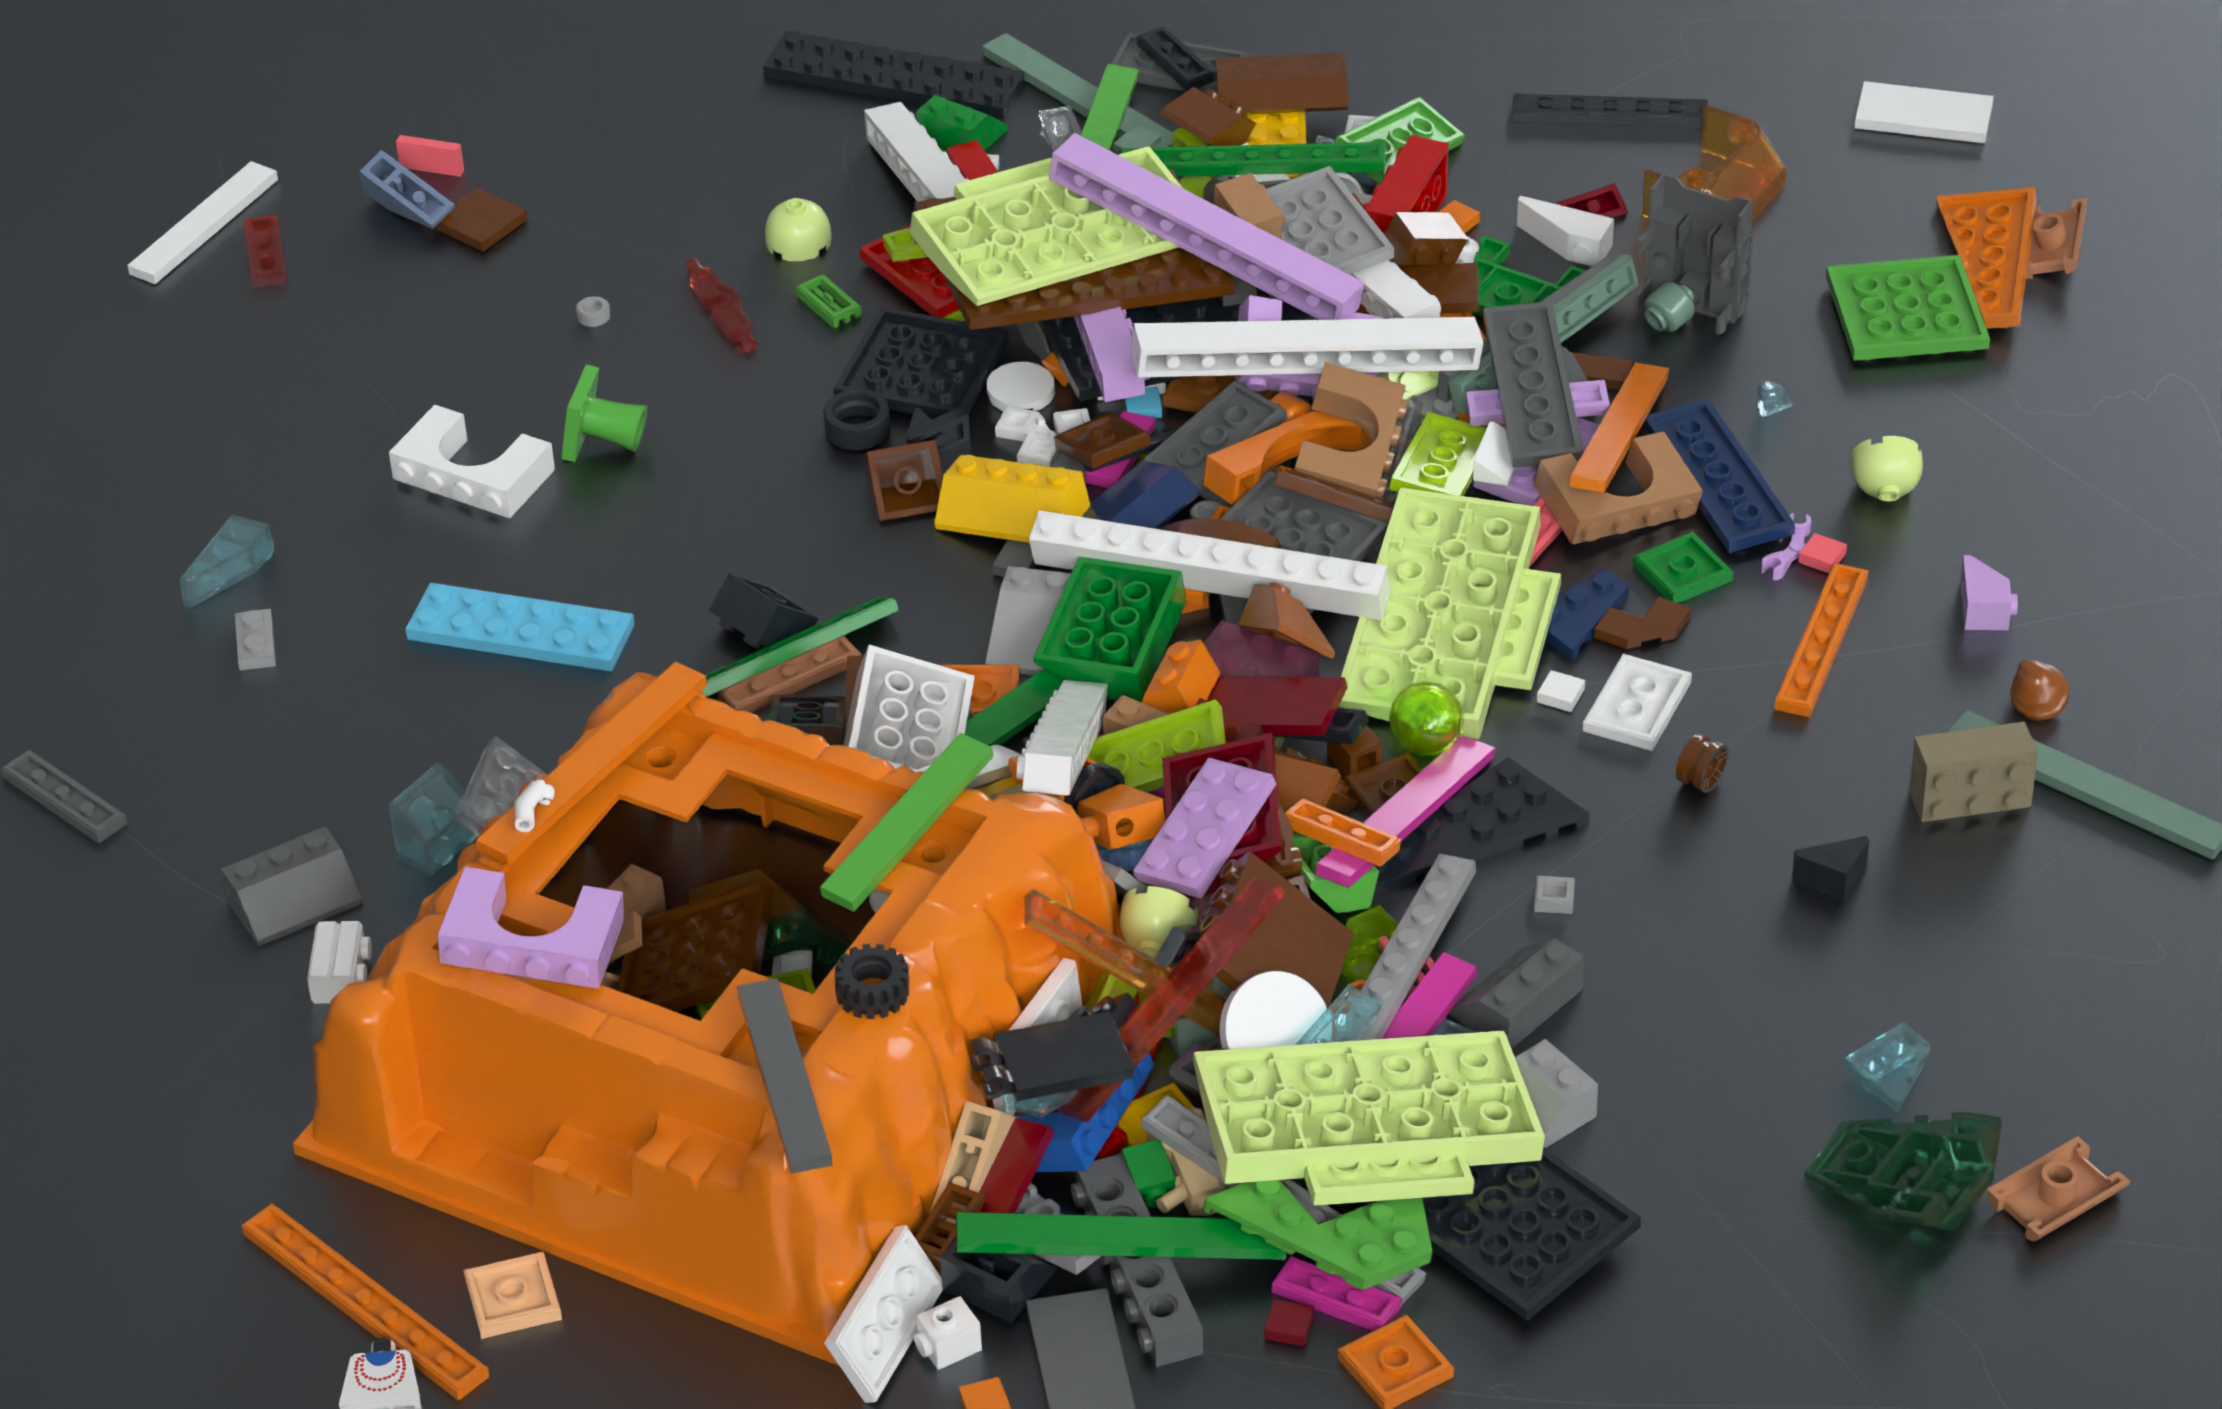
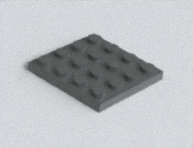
(1307, 522)

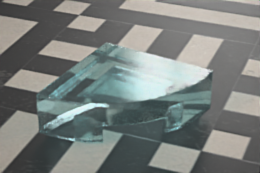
(1772, 398)

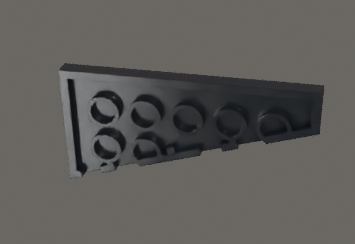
(1482, 821)

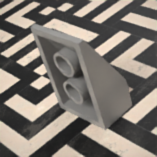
(1022, 616)

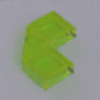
(1362, 951)

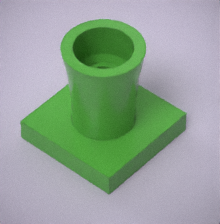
(600, 418)

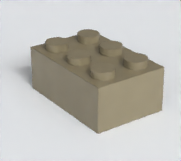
(1973, 771)

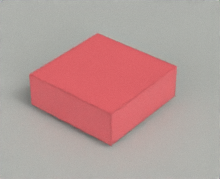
(1822, 552)

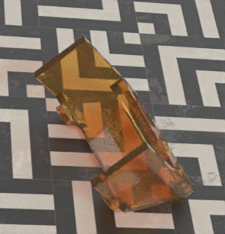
(1750, 165)

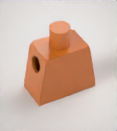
(1122, 816)

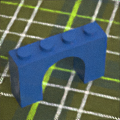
(1078, 1142)

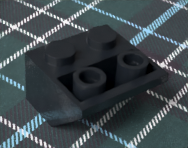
(994, 1280)

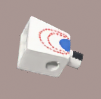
(380, 1379)

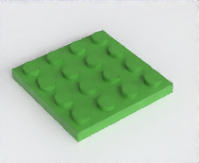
(1907, 307)

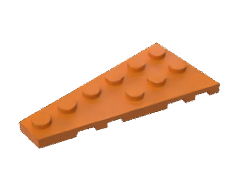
(1994, 244)

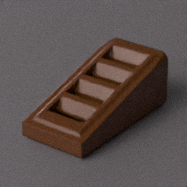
(934, 1245)

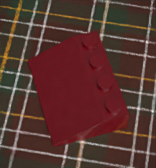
(1257, 753)

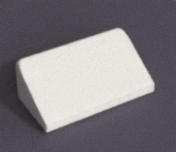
(1493, 459)

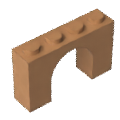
(1374, 407)
(1588, 515)

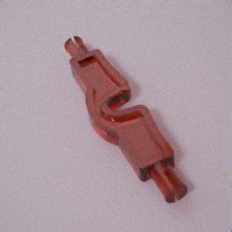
(727, 304)

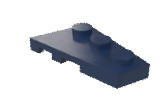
(1581, 609)

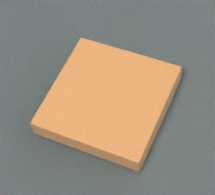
(512, 1295)

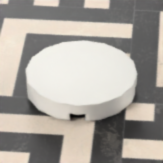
(1020, 386)

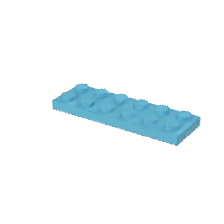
(520, 626)

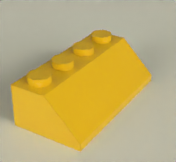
(1005, 496)

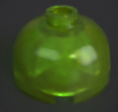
(1426, 718)

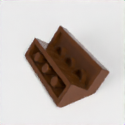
(1284, 82)

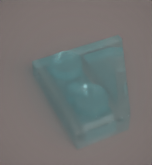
(1890, 1064)

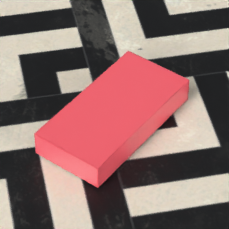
(430, 155)

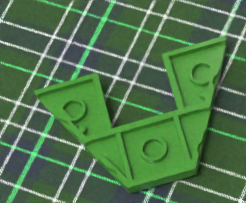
(1358, 1246)

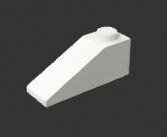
(1567, 231)

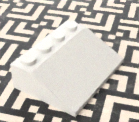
(906, 708)

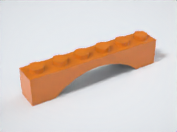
(1240, 466)

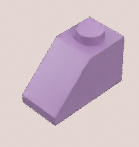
(1985, 597)

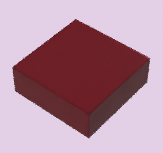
(1289, 1322)

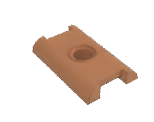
(2056, 239)
(2054, 1189)

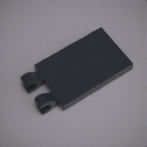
(1052, 1058)

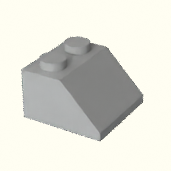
(1558, 1090)

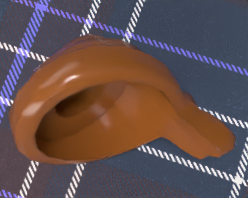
(2039, 690)

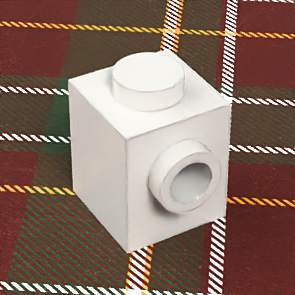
(948, 1333)

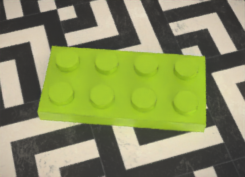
(1439, 457)
(1140, 748)

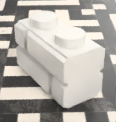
(337, 958)

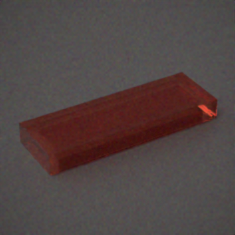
(265, 251)

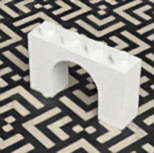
(497, 486)

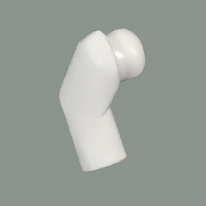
(524, 805)

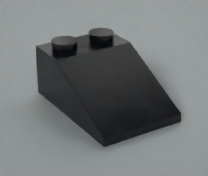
(811, 715)

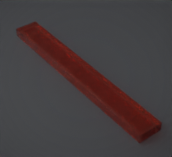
(1184, 985)

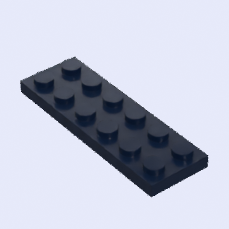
(1734, 492)

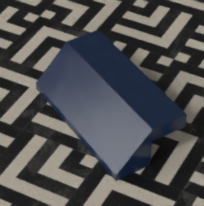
(1144, 496)

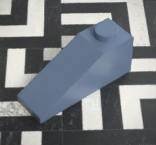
(403, 191)

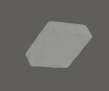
(1554, 894)

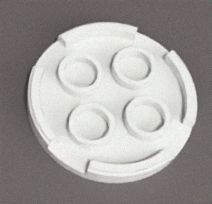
(1269, 1011)

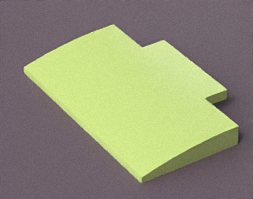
(1029, 232)
(1457, 605)
(1369, 1114)

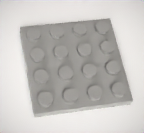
(1329, 222)

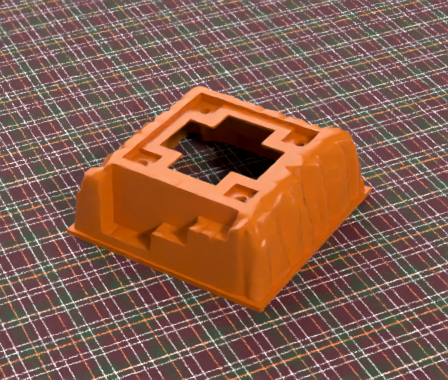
(651, 1132)

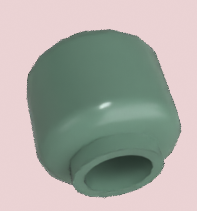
(1669, 307)

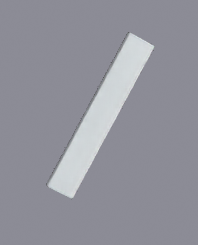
(202, 222)

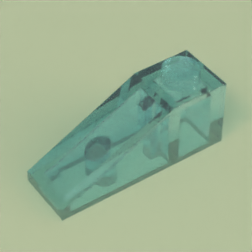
(228, 558)

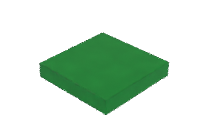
(1682, 568)

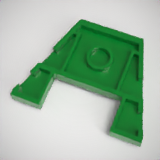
(1506, 286)

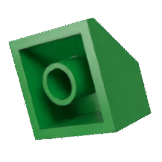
(957, 124)

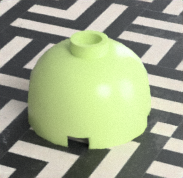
(797, 230)
(1888, 467)
(1151, 916)

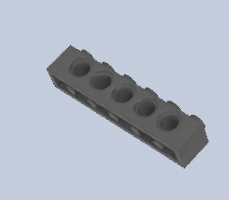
(1149, 1284)

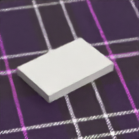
(1637, 702)

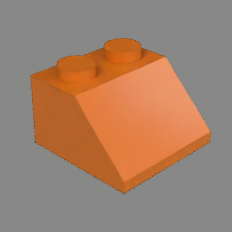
(1182, 677)

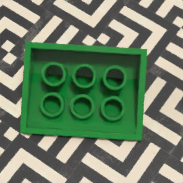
(1113, 625)

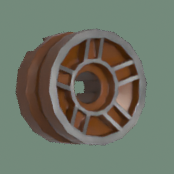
(1702, 763)

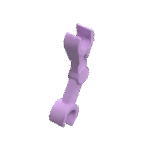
(1782, 560)

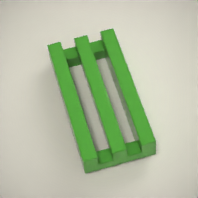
(823, 303)

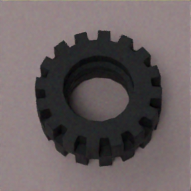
(871, 998)

